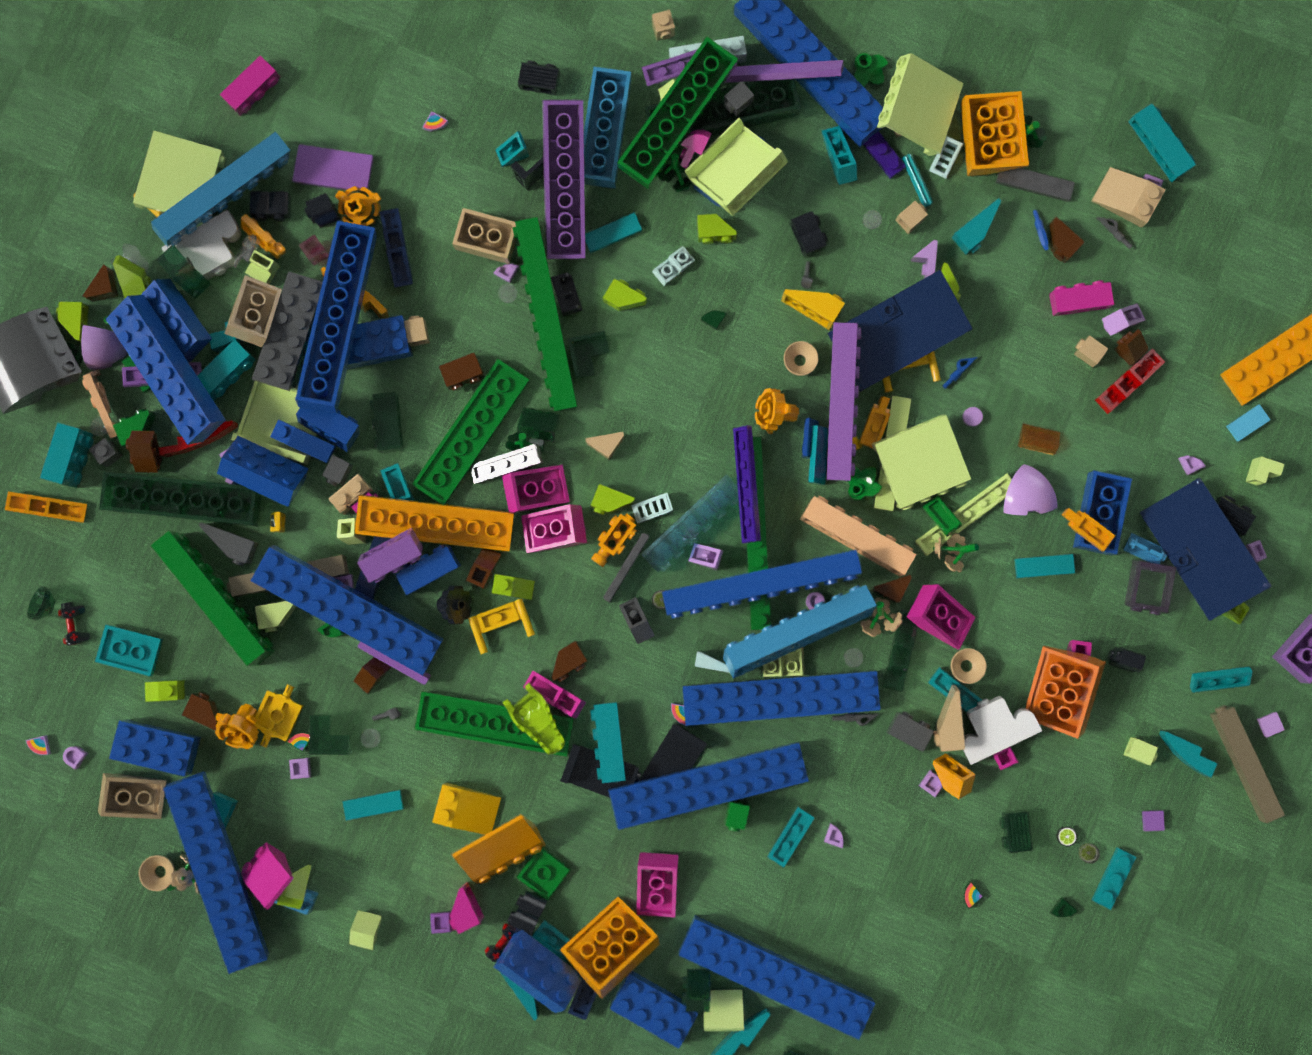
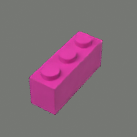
(250, 85)
(1081, 298)

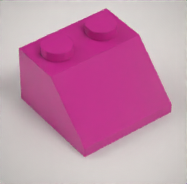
(466, 910)

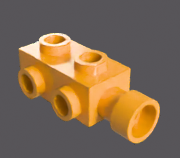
(614, 534)

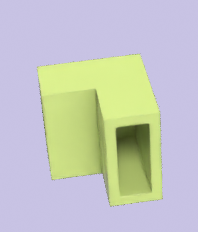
(262, 267)
(1261, 469)
(364, 930)

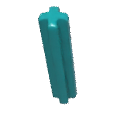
(917, 180)

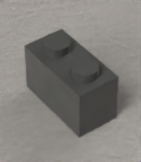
(910, 731)

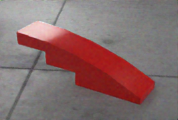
(1130, 381)
(182, 447)

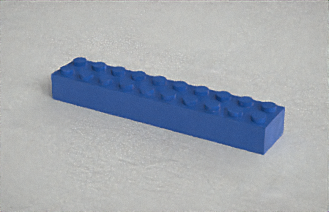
(793, 42)
(336, 317)
(762, 582)
(347, 609)
(781, 698)
(707, 785)
(216, 872)
(776, 977)

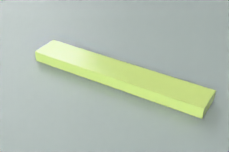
(897, 422)
(968, 513)

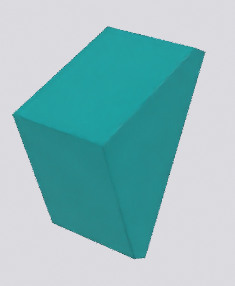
(512, 150)

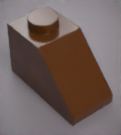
(1063, 240)
(201, 710)

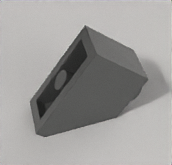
(636, 620)

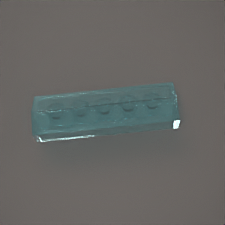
(691, 524)

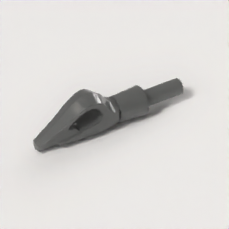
(1114, 230)
(855, 717)

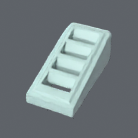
(956, 144)
(665, 497)
(708, 662)

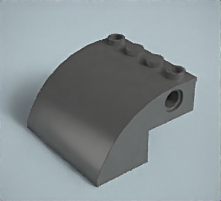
(33, 359)

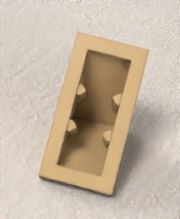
(606, 444)

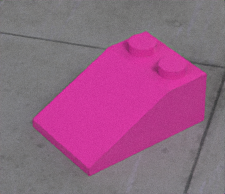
(535, 488)
(554, 528)
(941, 615)
(267, 874)
(657, 884)

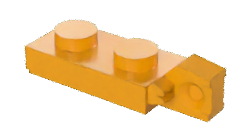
(266, 240)
(875, 423)
(1089, 529)

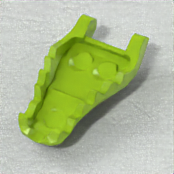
(534, 718)

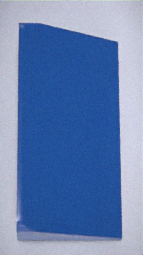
(806, 448)

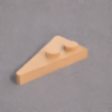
(99, 399)

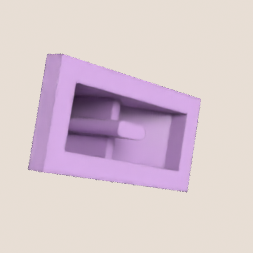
(706, 556)

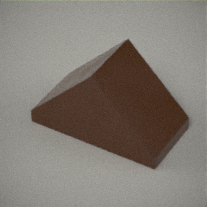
(102, 286)
(894, 589)
(371, 674)

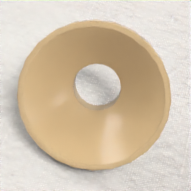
(807, 351)
(978, 666)
(148, 875)

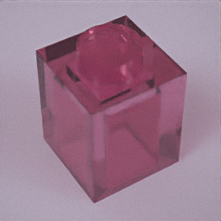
(314, 250)

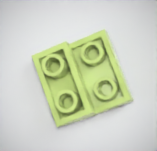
(787, 665)

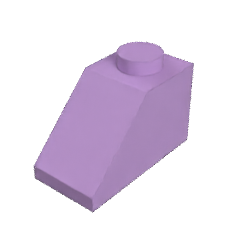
(1123, 319)

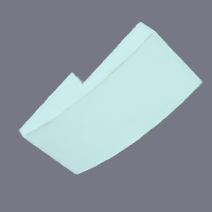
(673, 266)

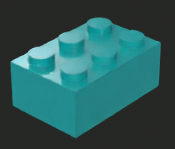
(67, 455)

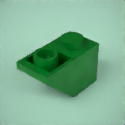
(140, 422)

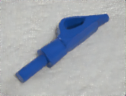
(1040, 230)
(960, 369)

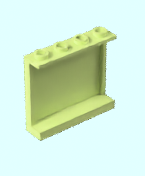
(920, 103)
(735, 167)
(174, 171)
(261, 414)
(922, 462)

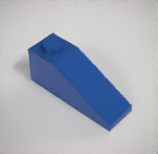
(302, 441)

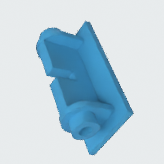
(1145, 549)

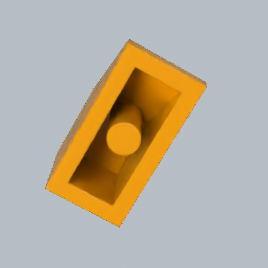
(954, 776)

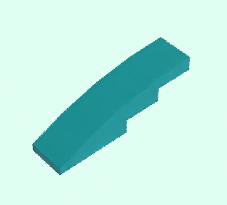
(735, 1038)

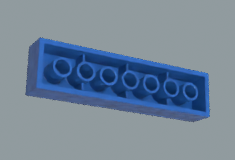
(165, 369)

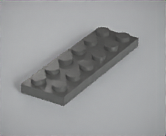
(288, 332)

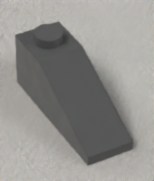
(234, 546)

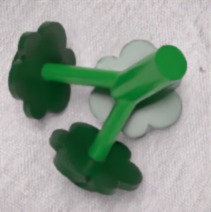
(1033, 136)
(667, 174)
(520, 441)

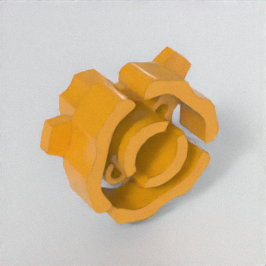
(347, 205)
(774, 410)
(238, 727)

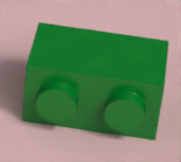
(736, 815)

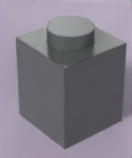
(738, 98)
(106, 452)
(337, 471)

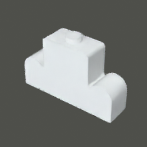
(208, 245)
(996, 728)

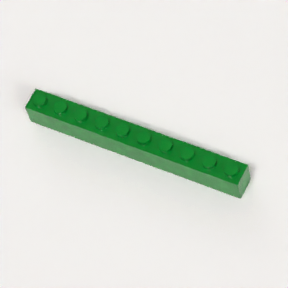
(546, 314)
(757, 551)

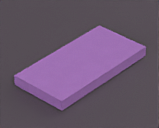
(332, 168)

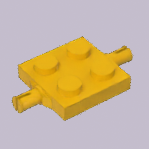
(277, 715)

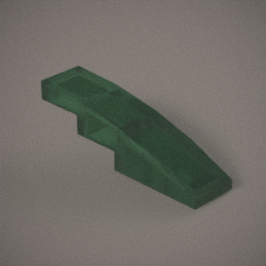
(900, 654)

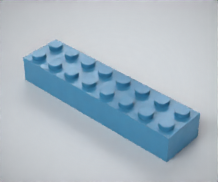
(221, 189)
(798, 631)

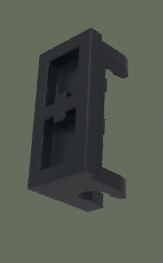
(566, 294)

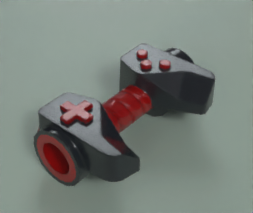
(68, 612)
(494, 952)

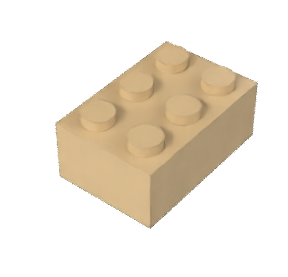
(485, 236)

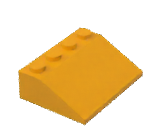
(994, 132)
(500, 849)
(610, 947)

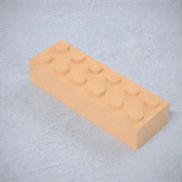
(857, 536)

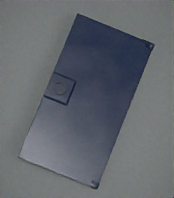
(907, 328)
(1205, 549)

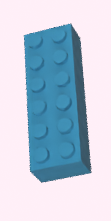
(605, 125)

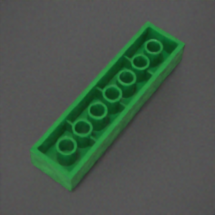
(677, 112)
(213, 598)

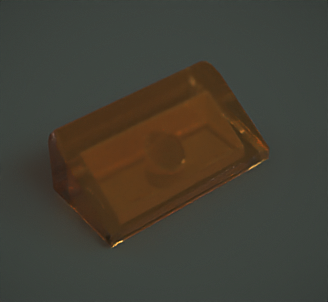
(1039, 439)

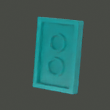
(128, 650)

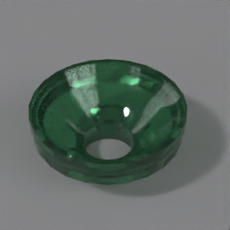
(41, 604)

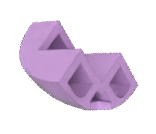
(100, 348)
(1029, 493)

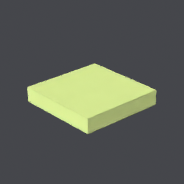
(725, 1011)

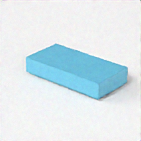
(1248, 423)

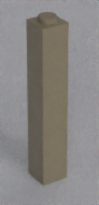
(242, 586)
(1246, 764)

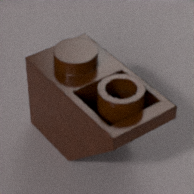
(1131, 346)
(484, 568)
(568, 659)

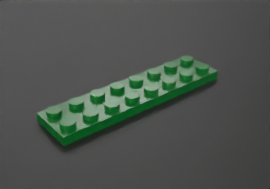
(471, 432)
(480, 722)

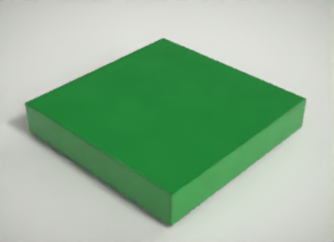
(543, 873)

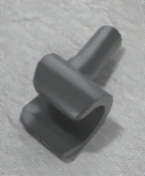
(806, 281)
(392, 713)

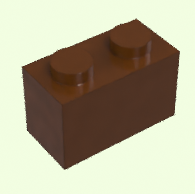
(461, 371)
(144, 451)

